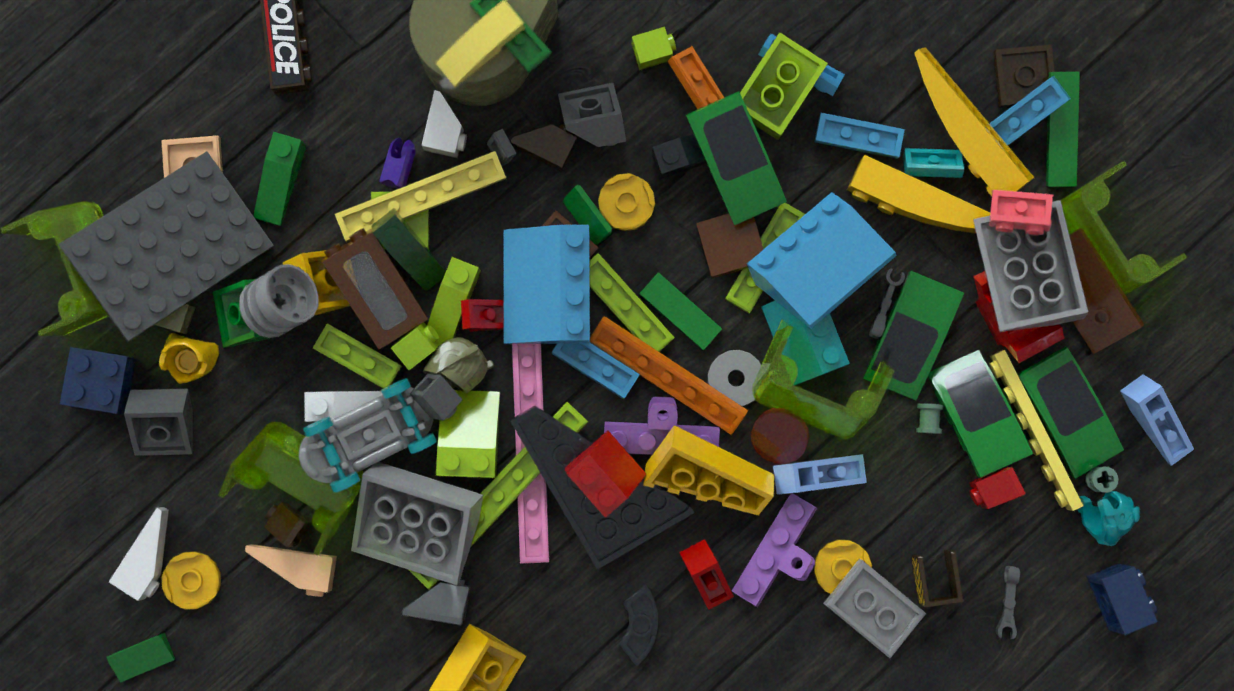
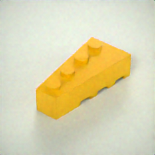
(709, 472)

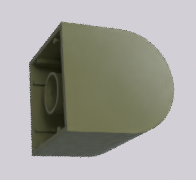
(441, 23)

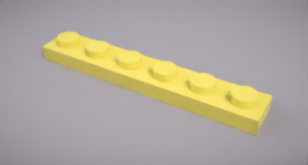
(424, 193)
(1040, 441)

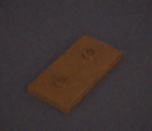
(1109, 310)

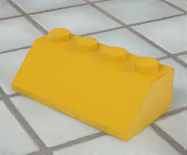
(479, 664)

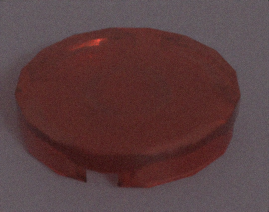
(779, 436)

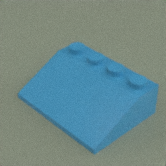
(820, 260)
(547, 285)

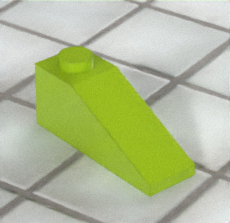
(456, 286)

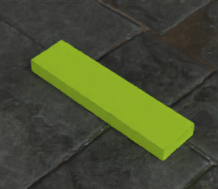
(744, 291)
(627, 305)

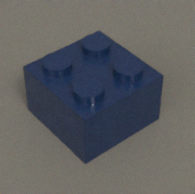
(97, 380)
(1123, 598)

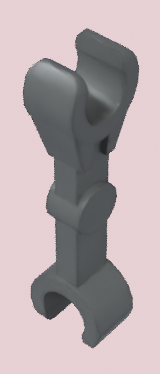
(878, 324)
(1011, 578)

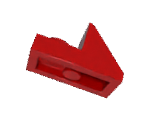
(482, 314)

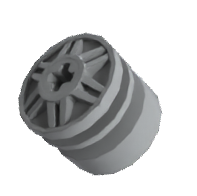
(279, 301)

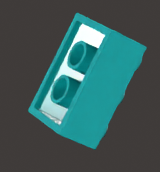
(814, 349)

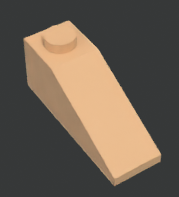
(298, 567)

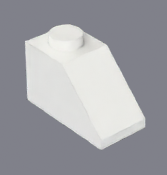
(443, 130)

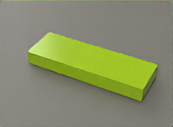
(357, 356)

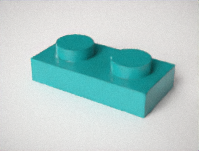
(933, 163)

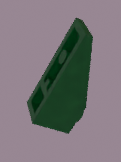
(408, 249)

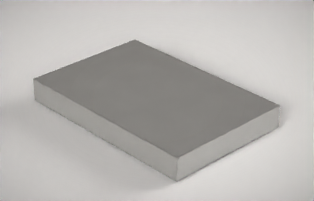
(874, 608)

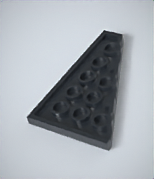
(629, 525)

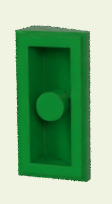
(587, 214)
(141, 657)

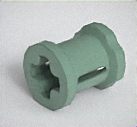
(929, 418)
(1107, 486)

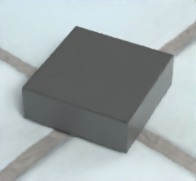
(502, 146)

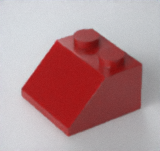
(605, 473)

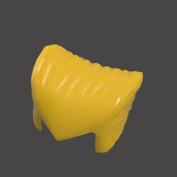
(187, 358)

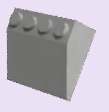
(1031, 275)
(415, 522)

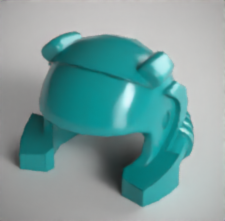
(1111, 517)

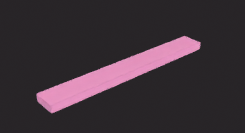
(533, 500)

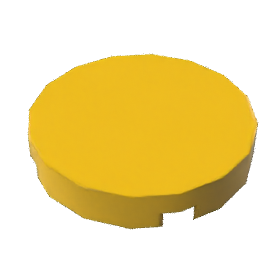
(626, 202)
(836, 561)
(191, 580)

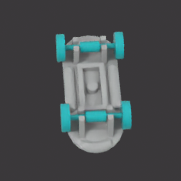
(343, 446)

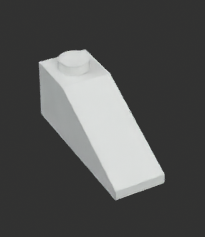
(334, 404)
(143, 562)

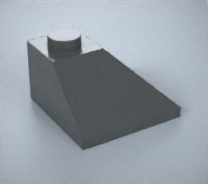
(594, 114)
(442, 603)

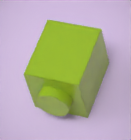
(653, 47)
(416, 345)

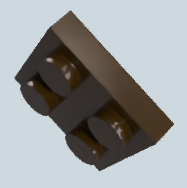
(1021, 71)

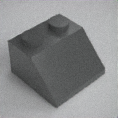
(160, 421)

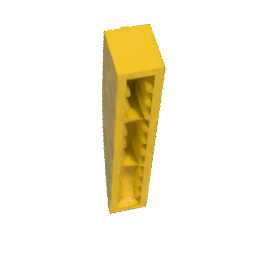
(970, 131)
(911, 197)

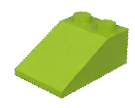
(781, 85)
(470, 437)

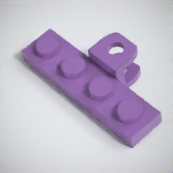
(646, 438)
(778, 552)

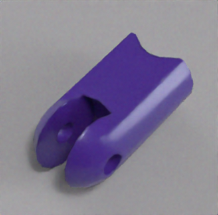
(398, 164)

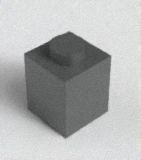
(436, 397)

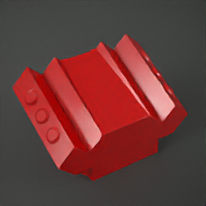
(1021, 342)

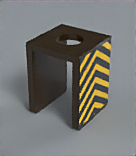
(953, 576)

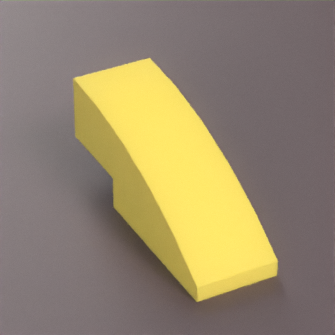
(480, 43)

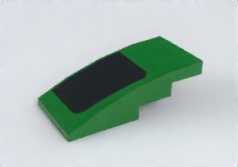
(736, 158)
(915, 333)
(1070, 412)
(979, 413)

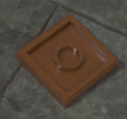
(729, 245)

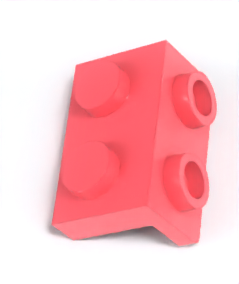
(1021, 211)

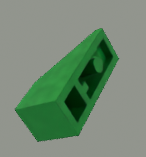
(278, 177)

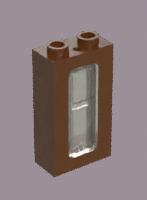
(374, 287)

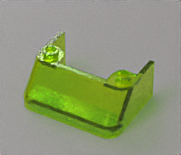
(1081, 212)
(78, 306)
(776, 390)
(275, 458)

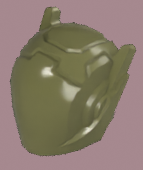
(459, 364)

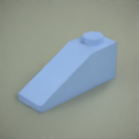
(1157, 417)
(819, 474)

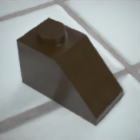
(547, 144)
(287, 524)

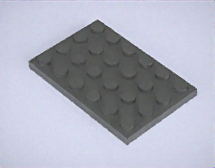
(166, 246)

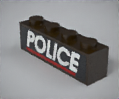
(286, 46)

